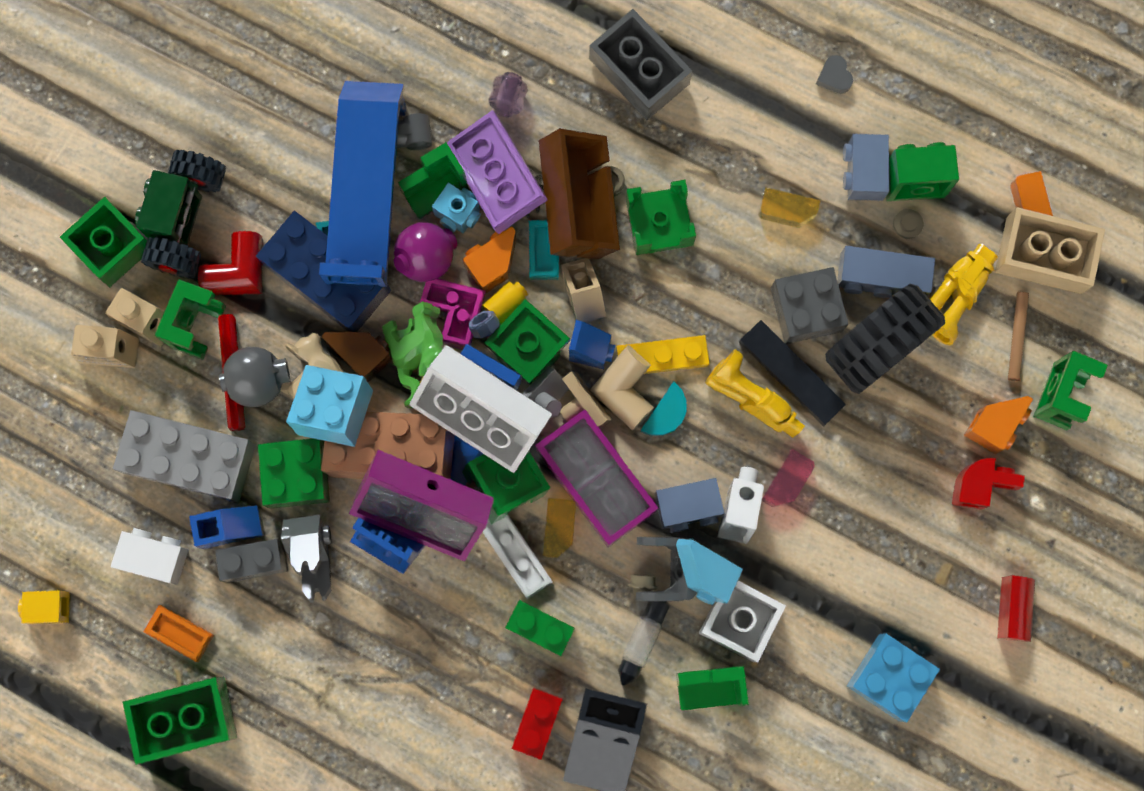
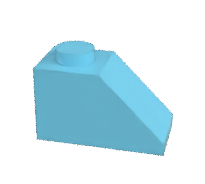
(707, 572)

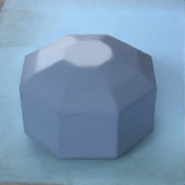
(484, 324)

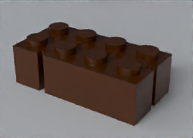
(578, 204)

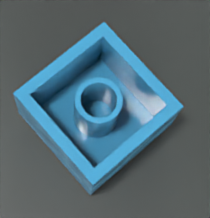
(893, 677)

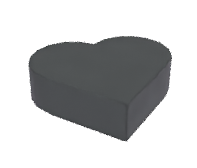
(835, 75)

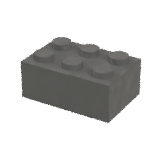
(640, 64)

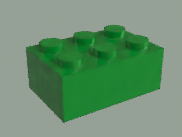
(179, 719)

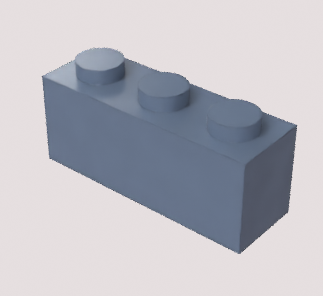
(883, 271)

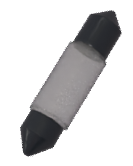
(642, 641)

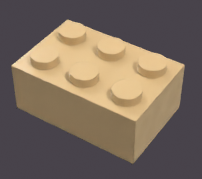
(1050, 250)

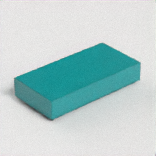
(541, 262)

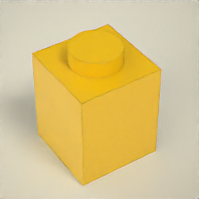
(44, 607)

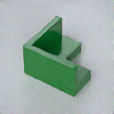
(427, 183)
(712, 688)

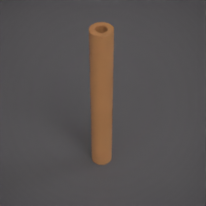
(1018, 336)

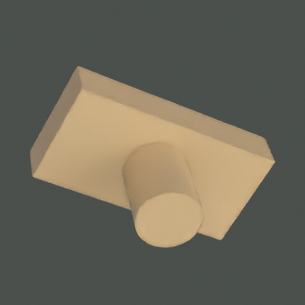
(583, 401)

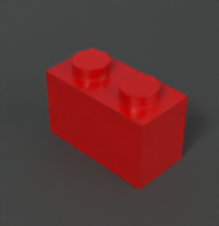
(537, 723)

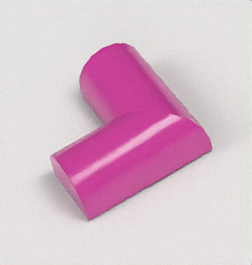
(460, 303)

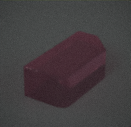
(788, 480)

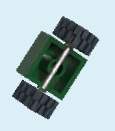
(171, 211)

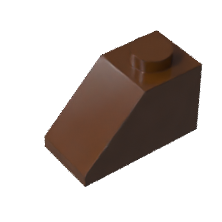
(360, 351)

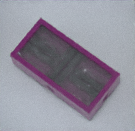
(596, 478)
(421, 505)

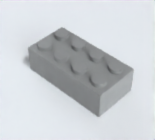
(184, 456)

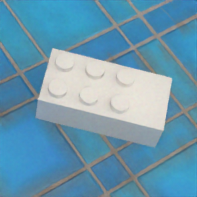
(479, 408)

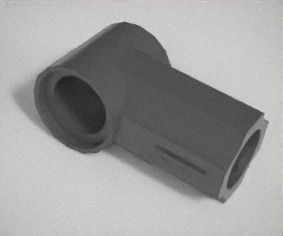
(414, 132)

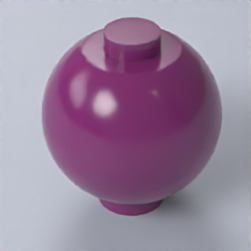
(424, 251)

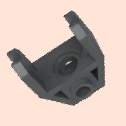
(308, 551)
(678, 587)

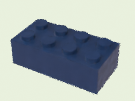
(295, 258)

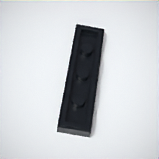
(792, 373)

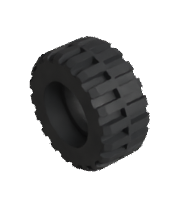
(884, 338)

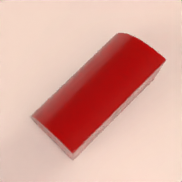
(1016, 608)

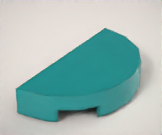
(668, 413)

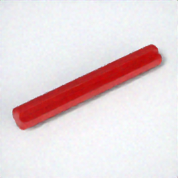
(228, 346)

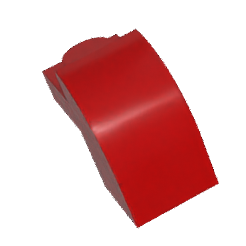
(976, 481)

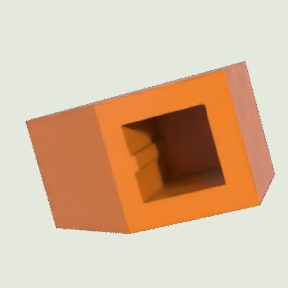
(492, 262)
(995, 423)

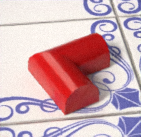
(243, 273)

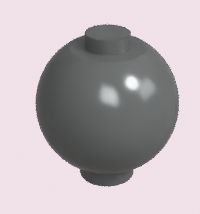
(254, 376)

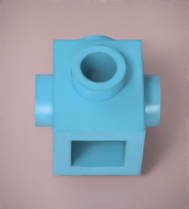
(457, 208)

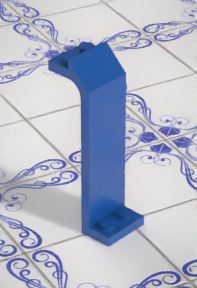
(363, 183)

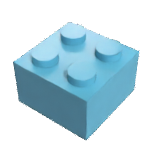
(330, 405)

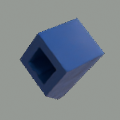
(225, 526)

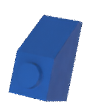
(590, 346)

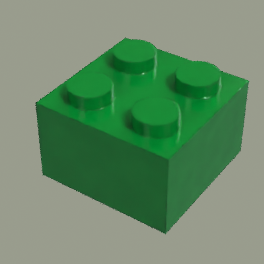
(922, 172)
(105, 242)
(292, 473)

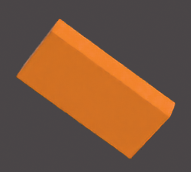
(178, 633)

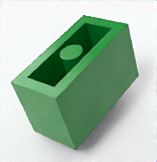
(540, 628)

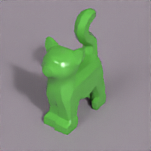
(415, 345)

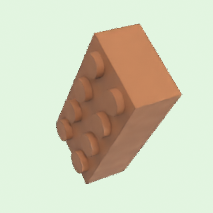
(399, 434)

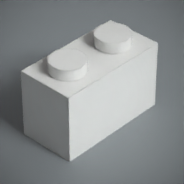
(149, 557)

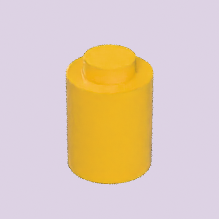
(506, 300)

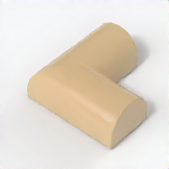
(616, 389)

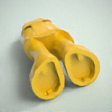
(964, 283)
(757, 401)

